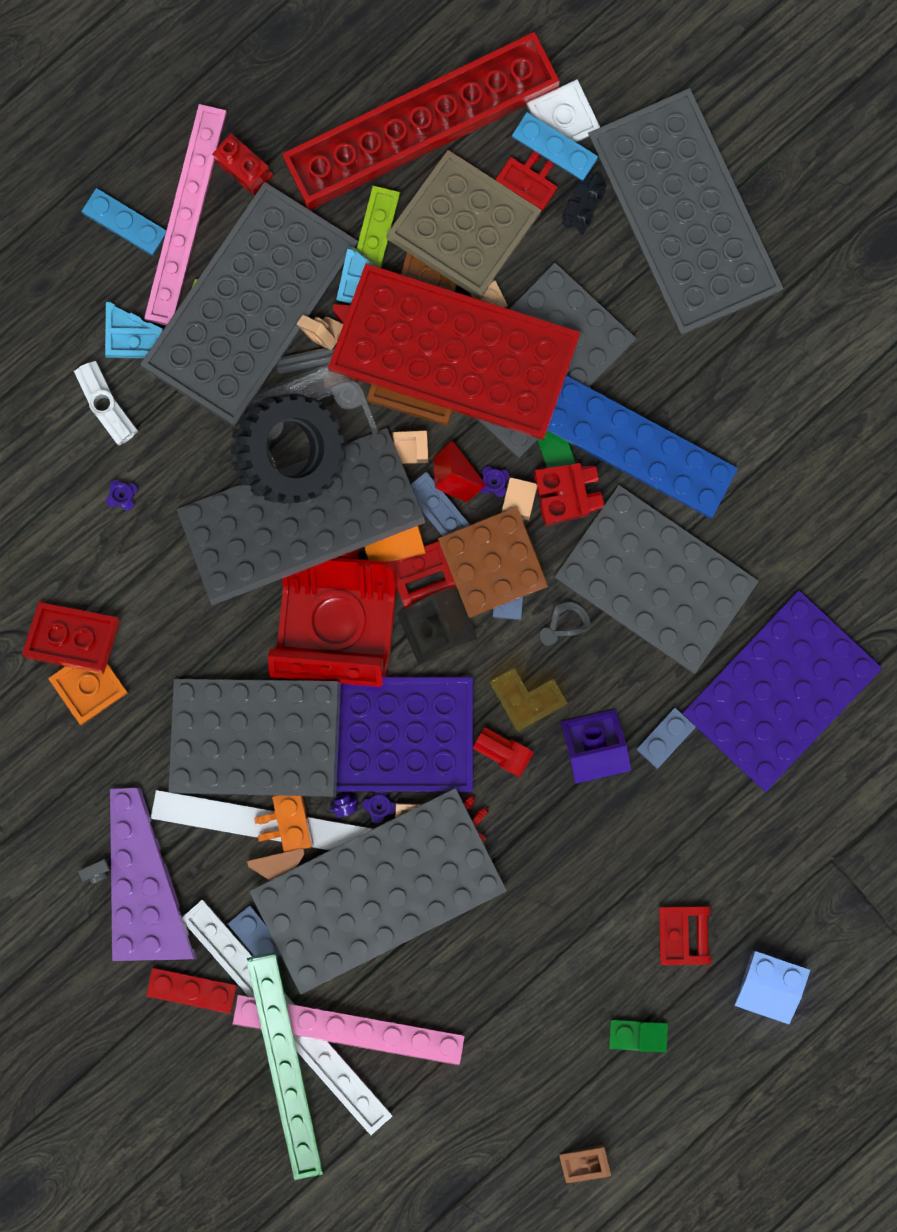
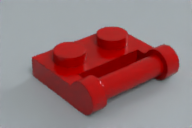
(420, 567)
(675, 936)

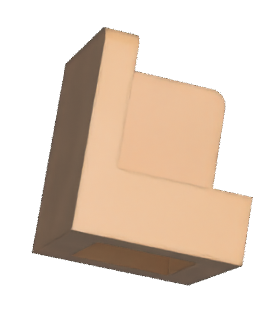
(411, 446)
(520, 495)

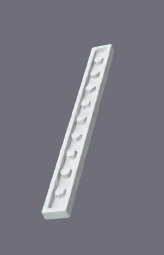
(316, 1053)

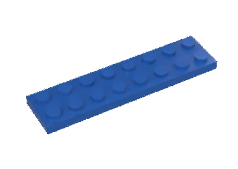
(640, 448)

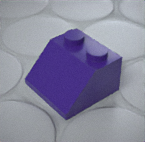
(595, 746)

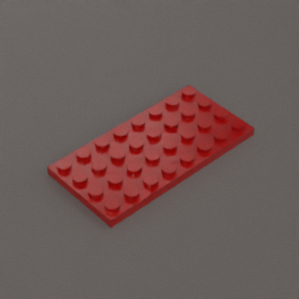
(454, 351)

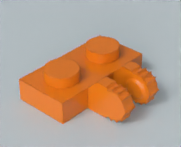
(292, 823)

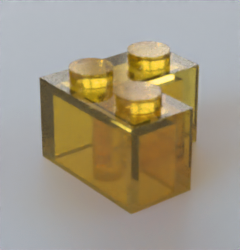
(523, 707)

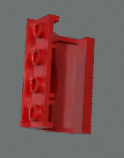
(336, 623)

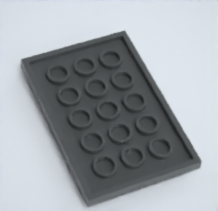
(602, 339)
(656, 579)
(255, 737)

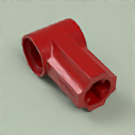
(510, 755)

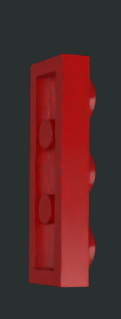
(191, 990)

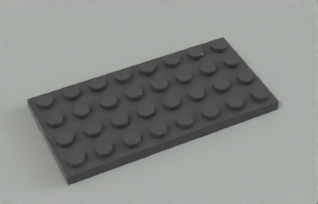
(685, 212)
(248, 304)
(253, 541)
(377, 891)

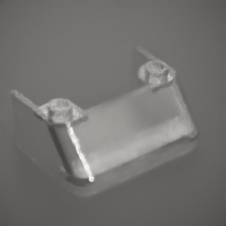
(319, 384)

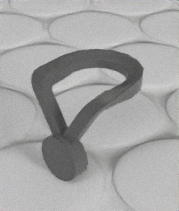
(550, 635)

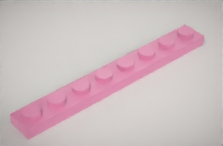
(185, 215)
(360, 1032)

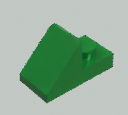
(638, 1036)

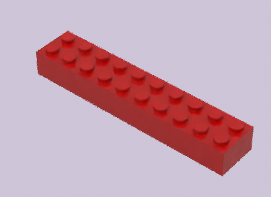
(420, 121)

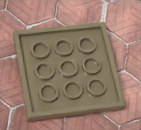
(463, 224)

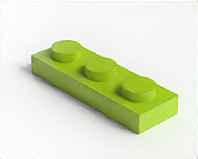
(377, 223)

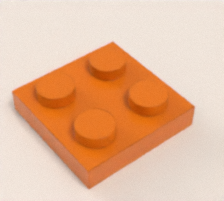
(87, 691)

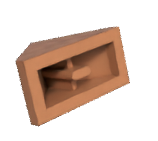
(277, 864)
(585, 1164)

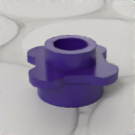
(501, 477)
(117, 488)
(344, 805)
(378, 814)

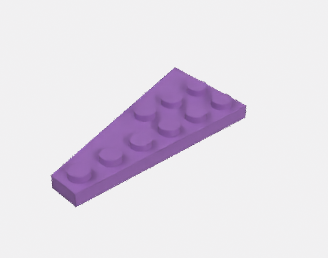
(142, 893)

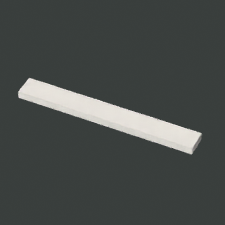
(240, 819)

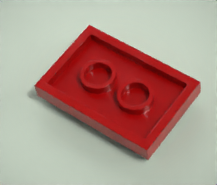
(71, 637)

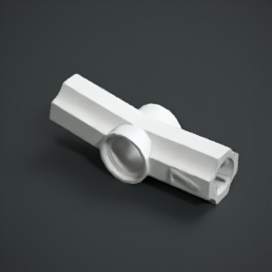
(96, 388)

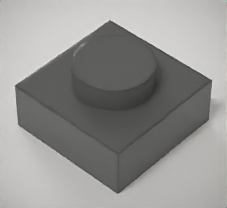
(95, 872)

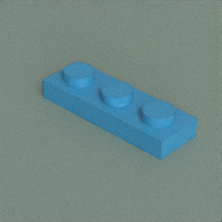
(554, 146)
(124, 222)

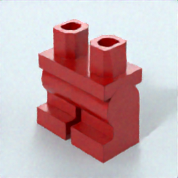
(242, 164)
(570, 493)

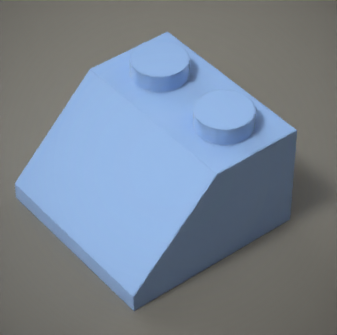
(772, 987)

